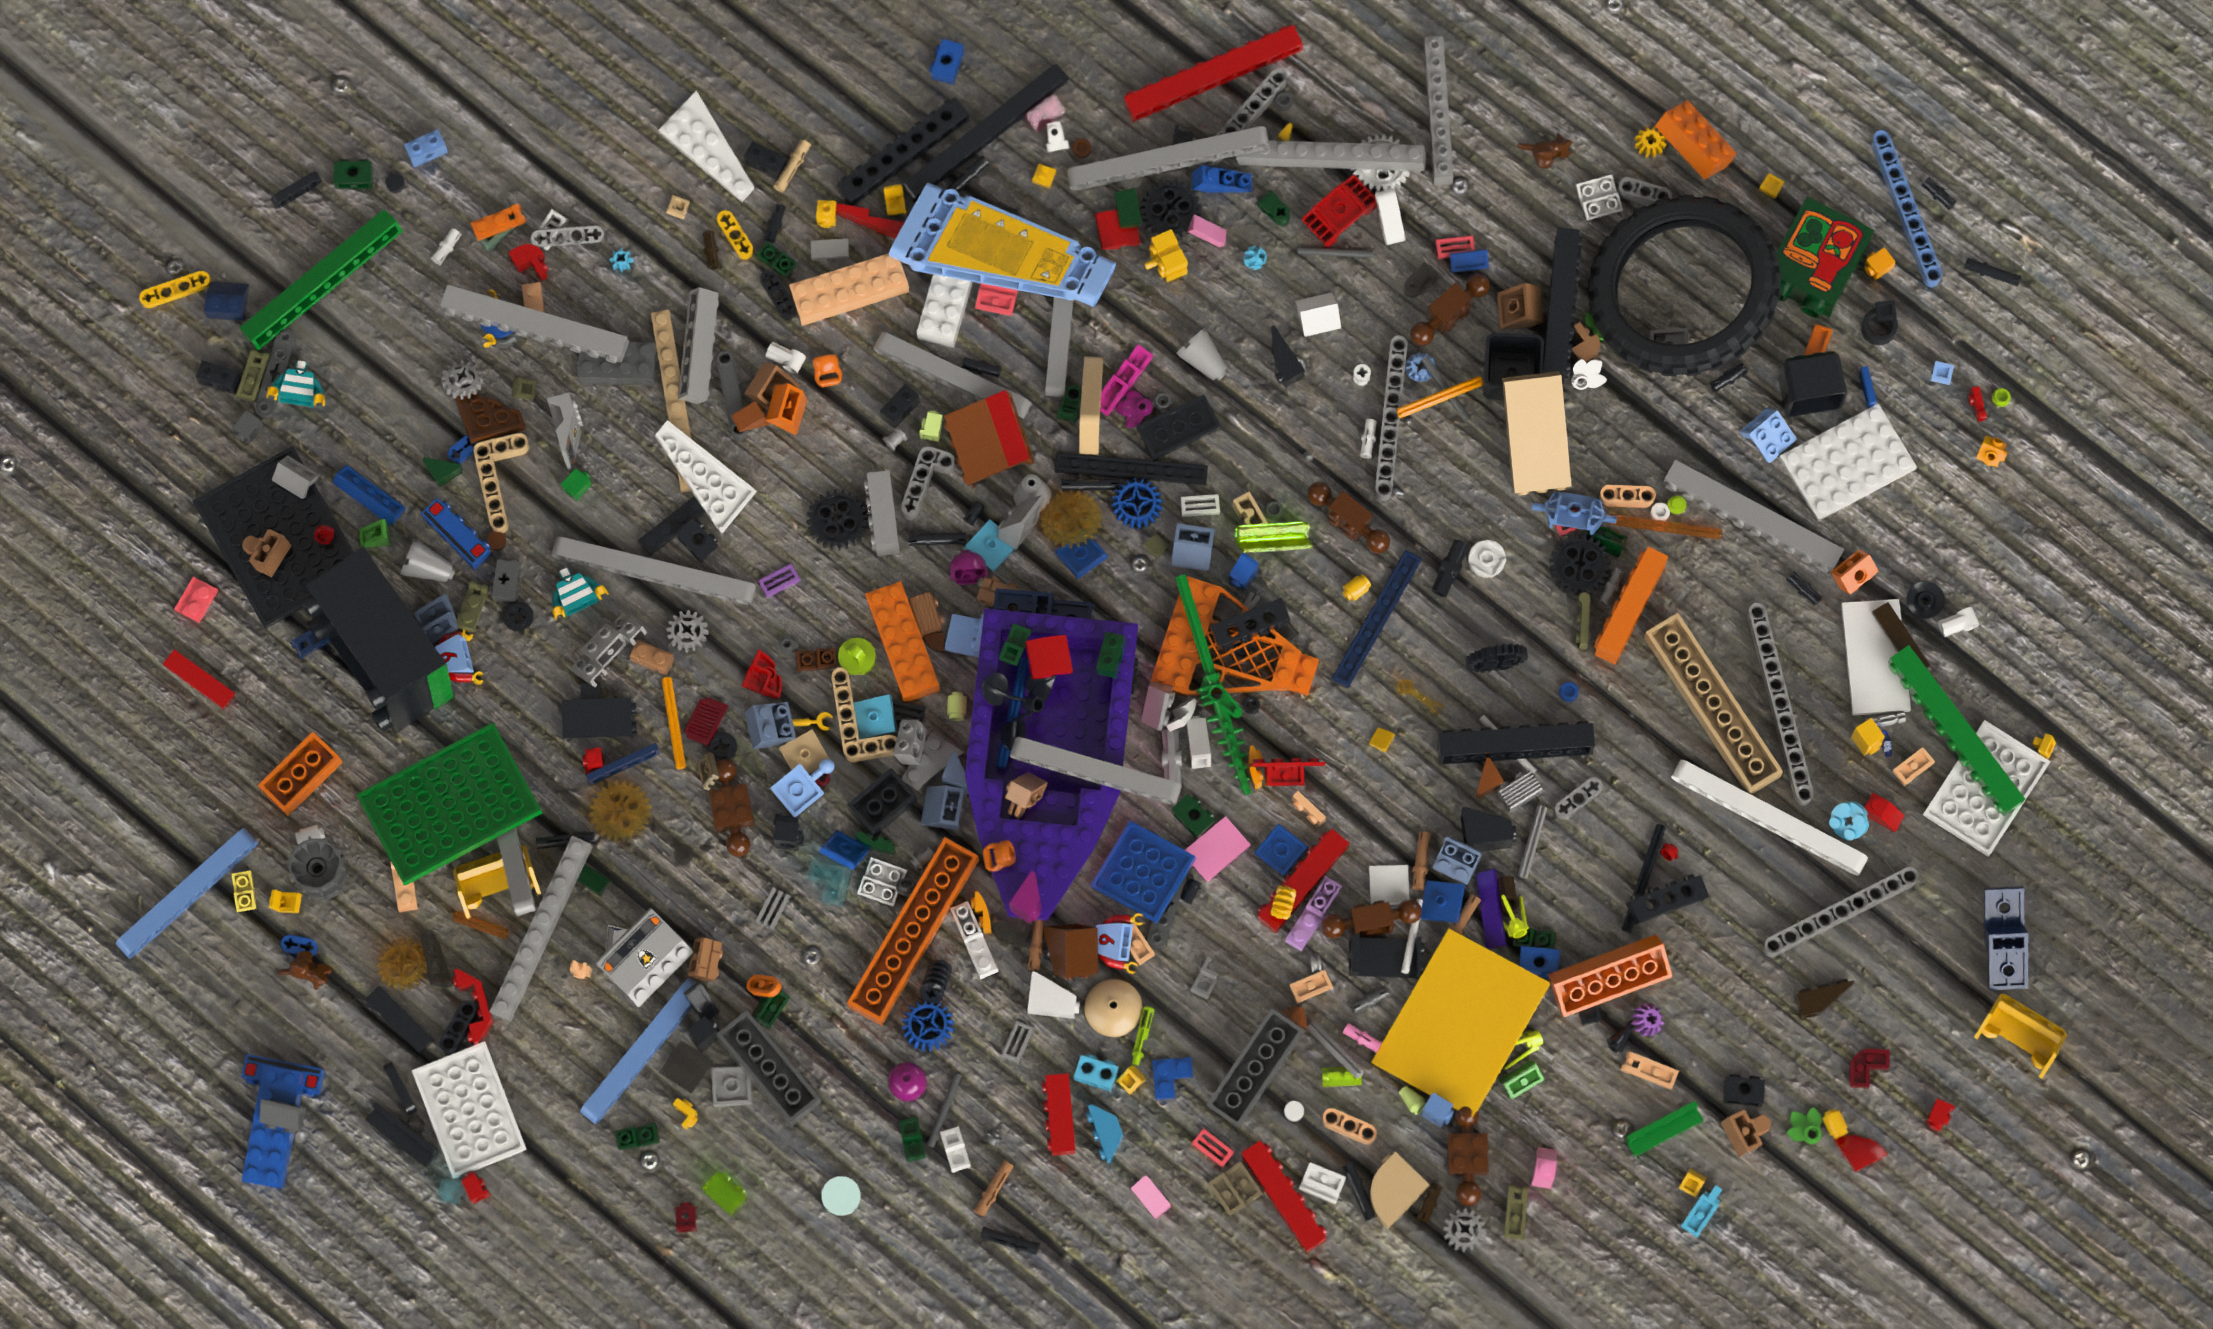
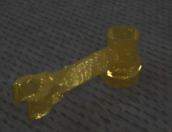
(1415, 693)

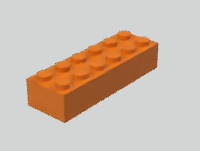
(1631, 605)
(902, 642)
(1610, 975)

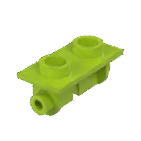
(1339, 1077)

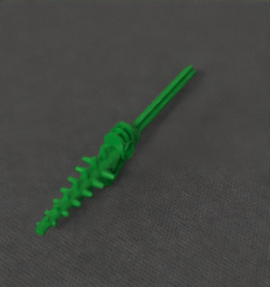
(1223, 706)

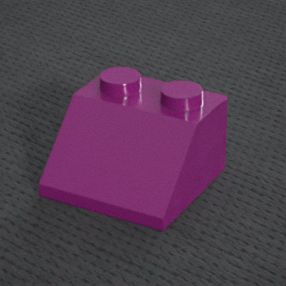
(1027, 900)

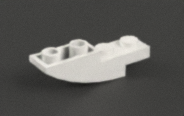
(974, 940)

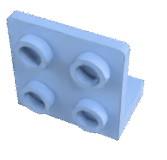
(1769, 434)
(964, 635)

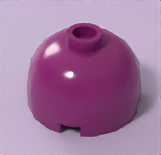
(967, 568)
(907, 1081)

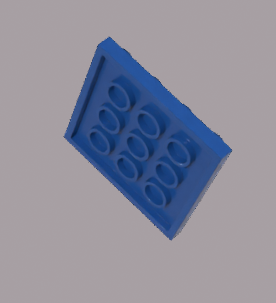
(1143, 871)

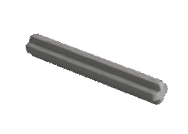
(1532, 842)
(1335, 1049)

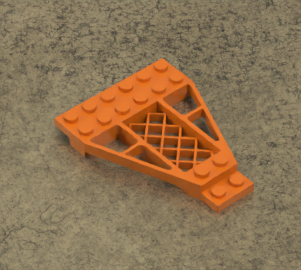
(1180, 656)

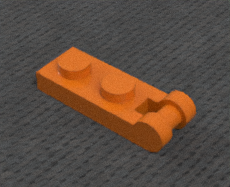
(498, 222)

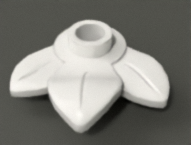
(1589, 372)

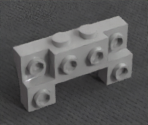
(604, 647)

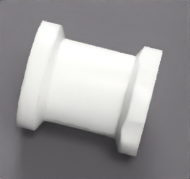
(1362, 368)

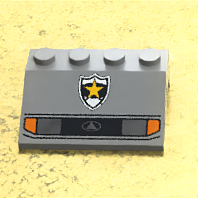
(567, 426)
(644, 957)

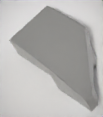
(1206, 980)

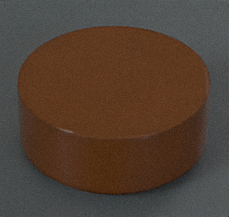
(1081, 148)
(496, 540)

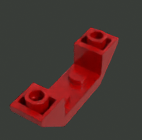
(479, 1029)

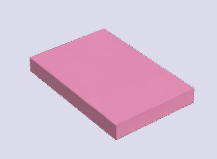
(1217, 849)

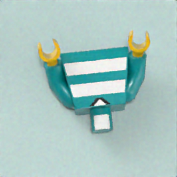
(297, 387)
(575, 593)

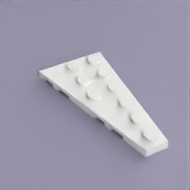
(711, 482)

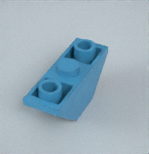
(1106, 1131)

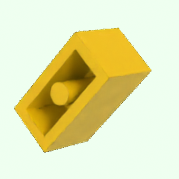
(1868, 737)

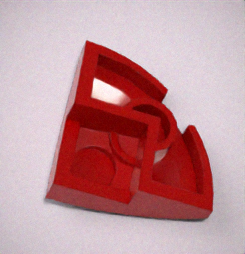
(762, 676)
(1860, 1151)

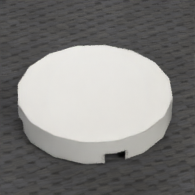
(1486, 558)

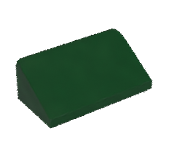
(1128, 208)
(1610, 539)
(593, 880)
(769, 1009)

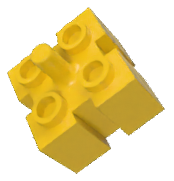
(1168, 256)

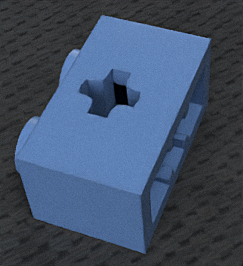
(426, 148)
(1438, 1110)

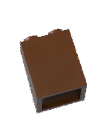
(1072, 950)

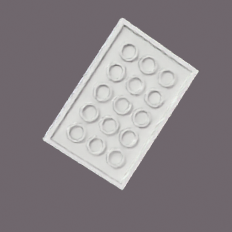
(1848, 462)
(1964, 808)
(469, 1110)

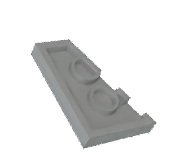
(933, 761)

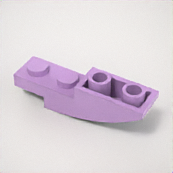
(1313, 913)

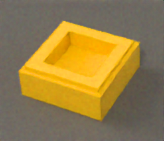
(1771, 185)

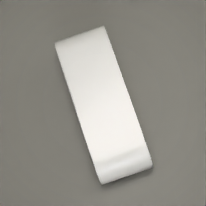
(1390, 216)

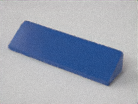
(368, 495)

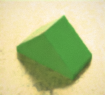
(375, 534)

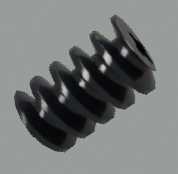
(935, 981)

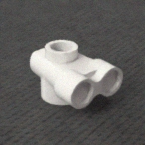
(1058, 141)

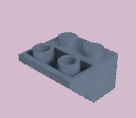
(1193, 547)
(770, 725)
(943, 807)
(1457, 860)

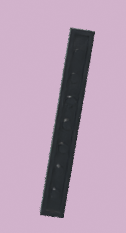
(1131, 469)

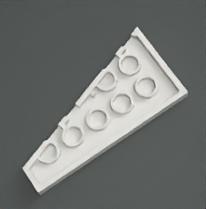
(701, 140)

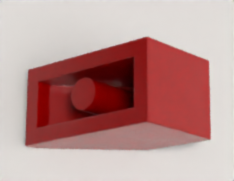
(1883, 812)

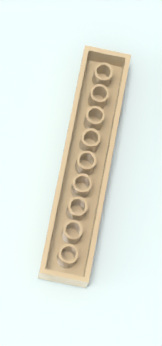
(1713, 704)

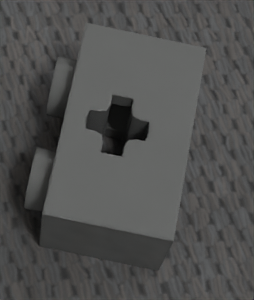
(509, 591)

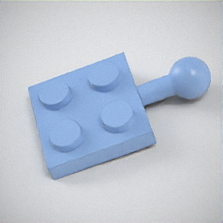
(799, 789)

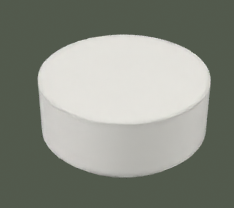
(1660, 511)
(1294, 1111)

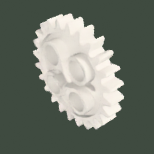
(1370, 176)

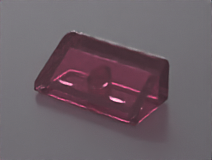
(1045, 113)

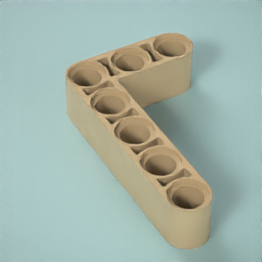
(1090, 405)
(491, 478)
(850, 724)

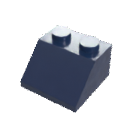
(226, 301)

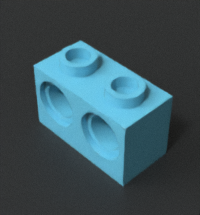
(1094, 1078)

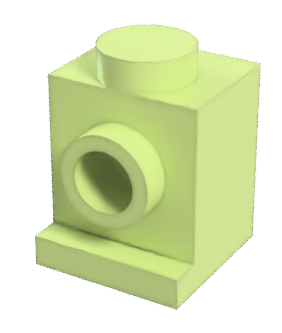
(932, 426)

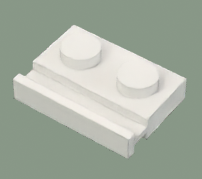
(1322, 1183)

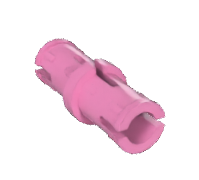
(1362, 1037)

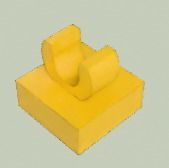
(1044, 176)
(2044, 746)

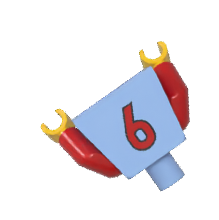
(455, 653)
(1115, 940)

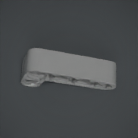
(923, 483)

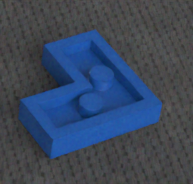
(1166, 1071)

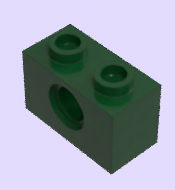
(363, 179)
(1111, 655)
(1198, 826)

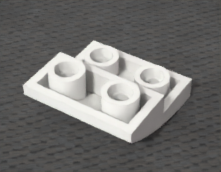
(1599, 197)
(881, 881)

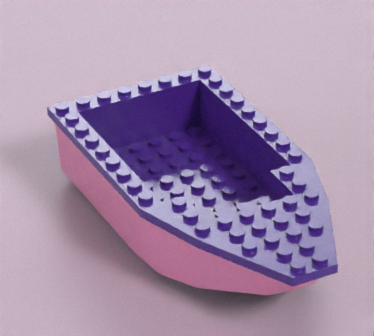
(1081, 715)

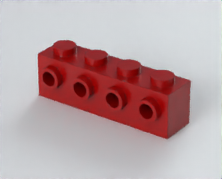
(1060, 1114)

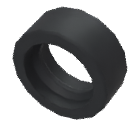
(1873, 339)

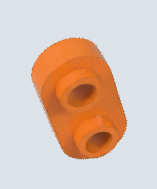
(764, 985)

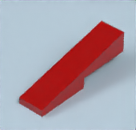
(862, 216)
(199, 679)

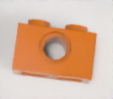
(1854, 571)

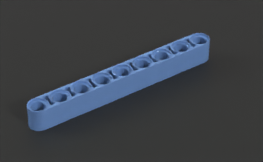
(1906, 217)
(186, 893)
(638, 1055)

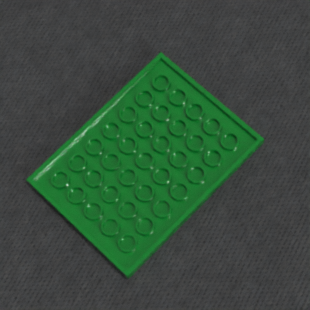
(449, 804)

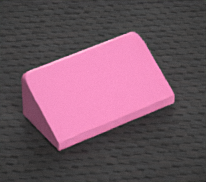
(1207, 231)
(1151, 1197)

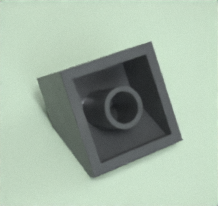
(282, 1114)

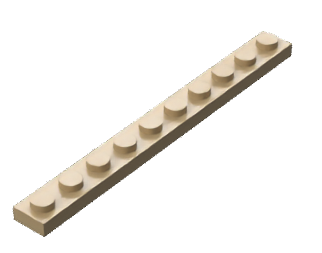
(670, 375)

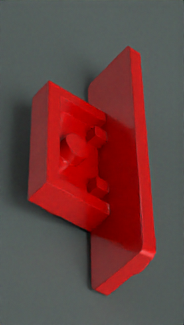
(1285, 773)

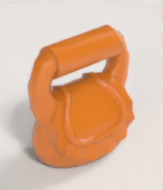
(825, 365)
(1004, 855)

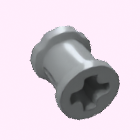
(895, 438)

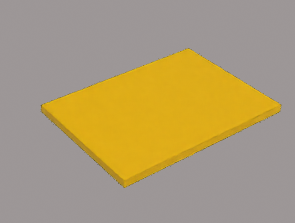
(1460, 1022)

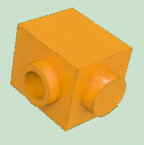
(1879, 263)

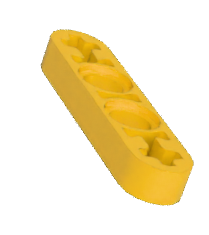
(174, 285)

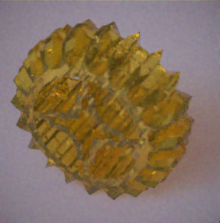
(394, 964)

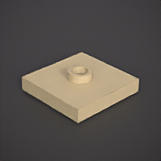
(804, 750)

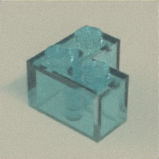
(835, 882)

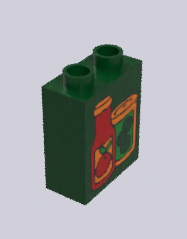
(1820, 257)

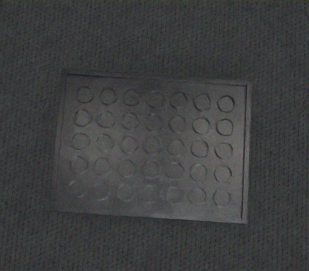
(251, 507)

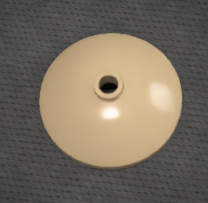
(1114, 1021)

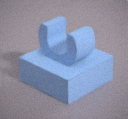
(1942, 372)

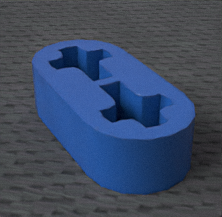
(458, 447)
(300, 941)

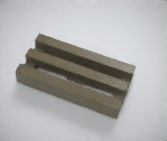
(709, 772)

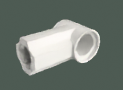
(790, 359)
(1963, 620)

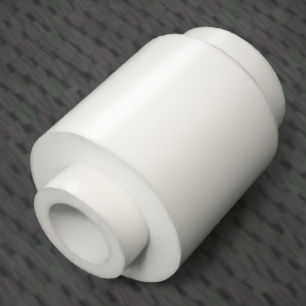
(312, 831)

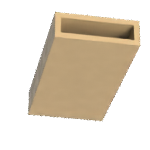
(1536, 432)

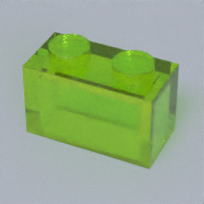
(725, 1193)

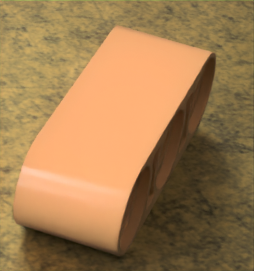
(1635, 491)
(1356, 1133)

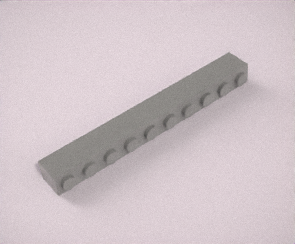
(1338, 156)
(534, 323)
(1753, 516)
(541, 929)

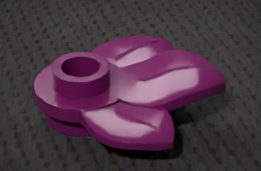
(1131, 408)

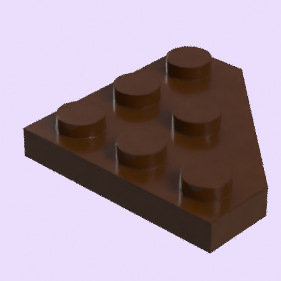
(487, 418)

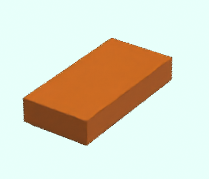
(1818, 339)

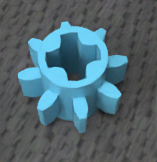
(1254, 257)
(620, 264)

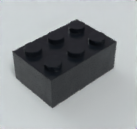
(882, 802)

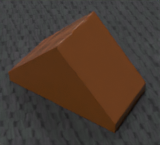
(750, 417)
(1489, 780)

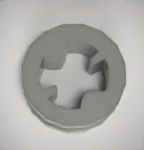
(1315, 963)

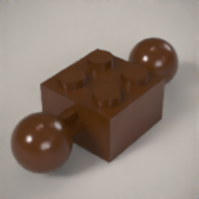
(1449, 308)
(1349, 517)
(732, 809)
(1371, 919)
(1467, 1156)

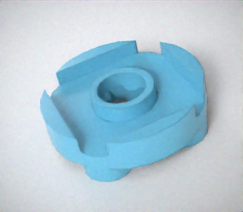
(1839, 822)

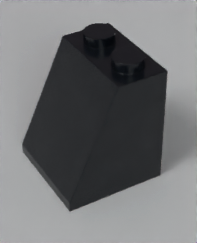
(1486, 830)

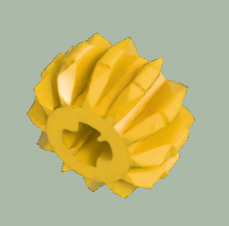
(1643, 145)
(1283, 902)

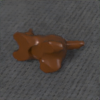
(1546, 151)
(306, 969)

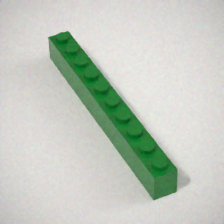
(321, 279)
(1956, 731)

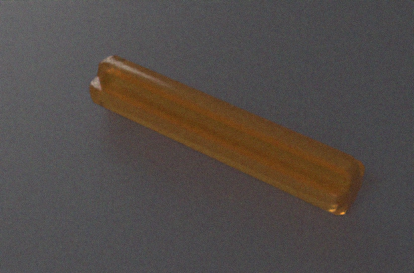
(481, 925)

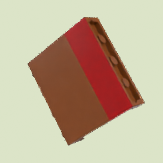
(988, 437)

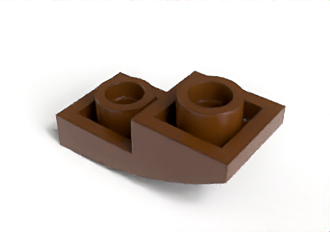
(816, 660)

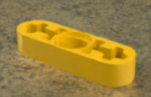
(743, 238)

